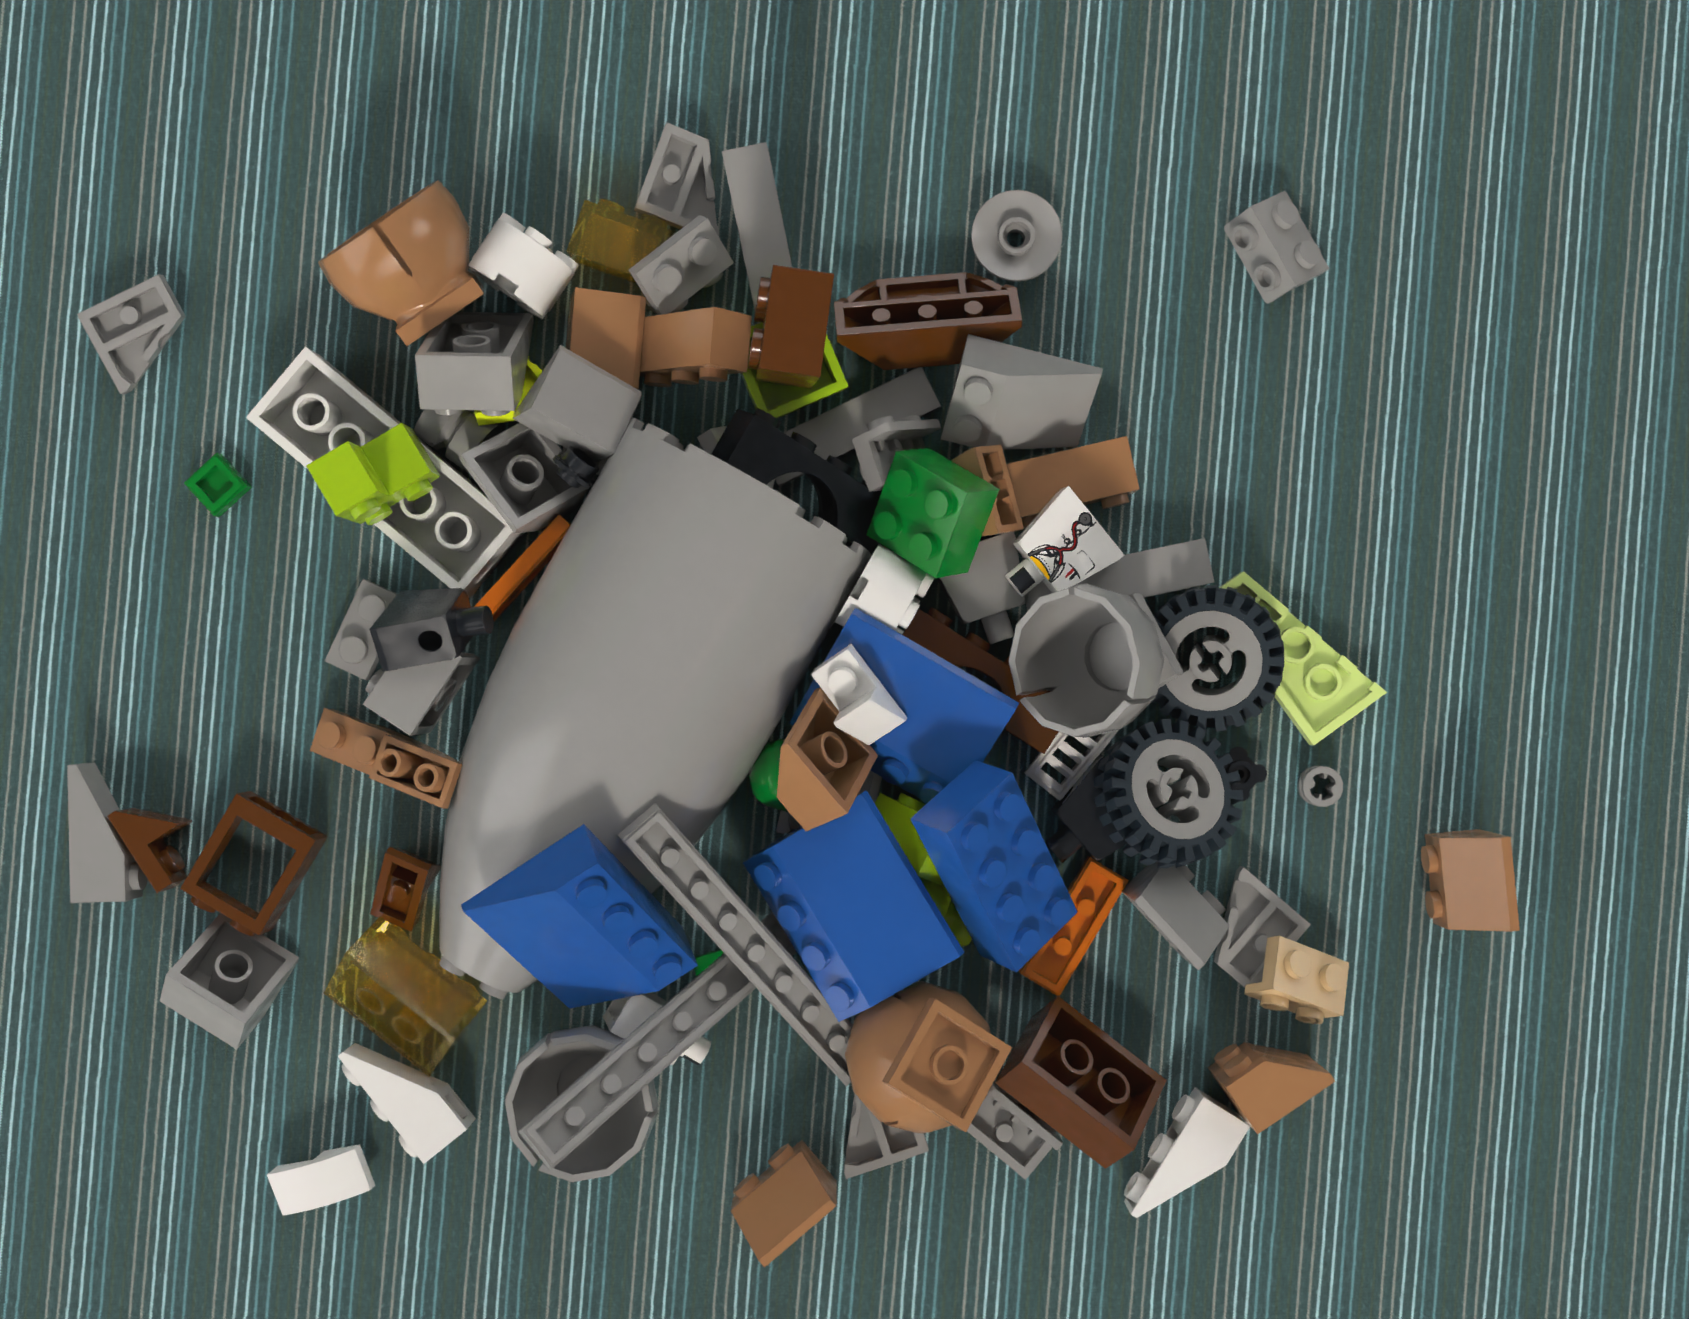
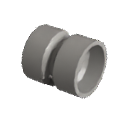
(454, 432)

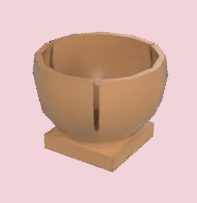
(408, 264)
(923, 1059)

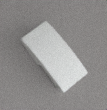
(321, 1181)

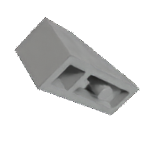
(98, 857)

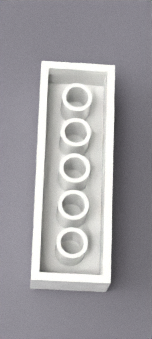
(447, 530)

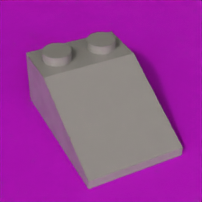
(474, 363)
(1018, 398)

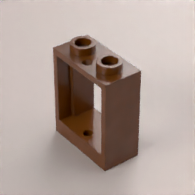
(275, 822)

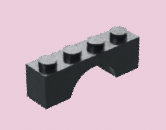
(765, 453)

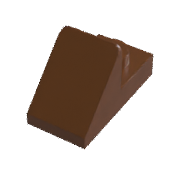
(144, 837)
(403, 887)

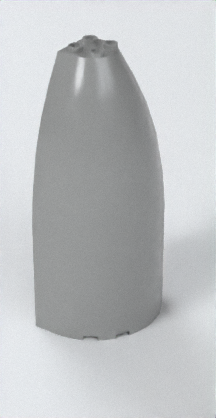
(638, 673)

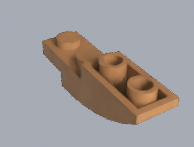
(387, 757)

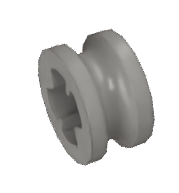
(1333, 789)

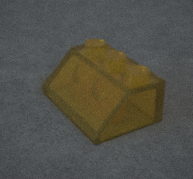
(404, 995)

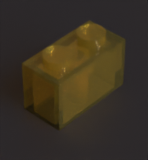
(613, 240)

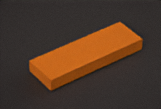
(525, 568)
(1094, 895)

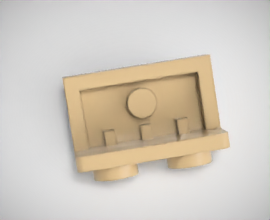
(1301, 981)

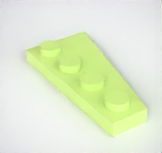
(1318, 684)

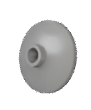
(1022, 214)

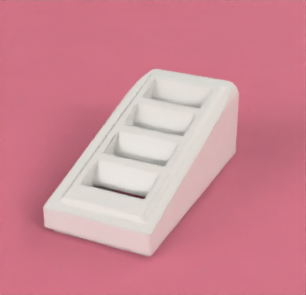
(1083, 761)

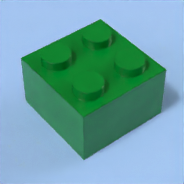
(932, 512)

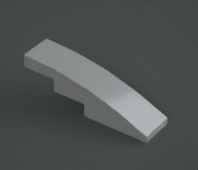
(756, 212)
(1149, 572)

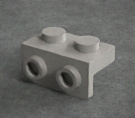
(1275, 246)
(681, 267)
(882, 440)
(1013, 1131)

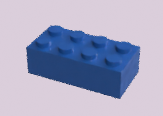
(995, 864)

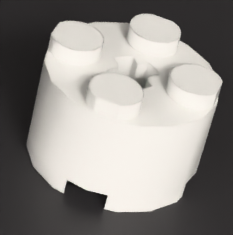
(523, 265)
(887, 590)

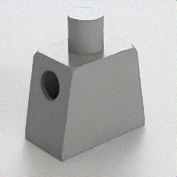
(985, 590)

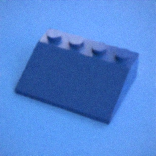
(947, 709)
(853, 908)
(583, 924)

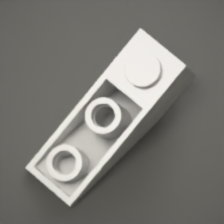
(417, 1105)
(1192, 1149)

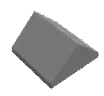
(579, 405)

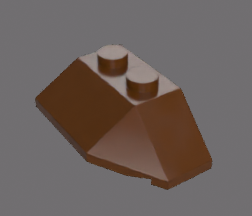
(924, 318)

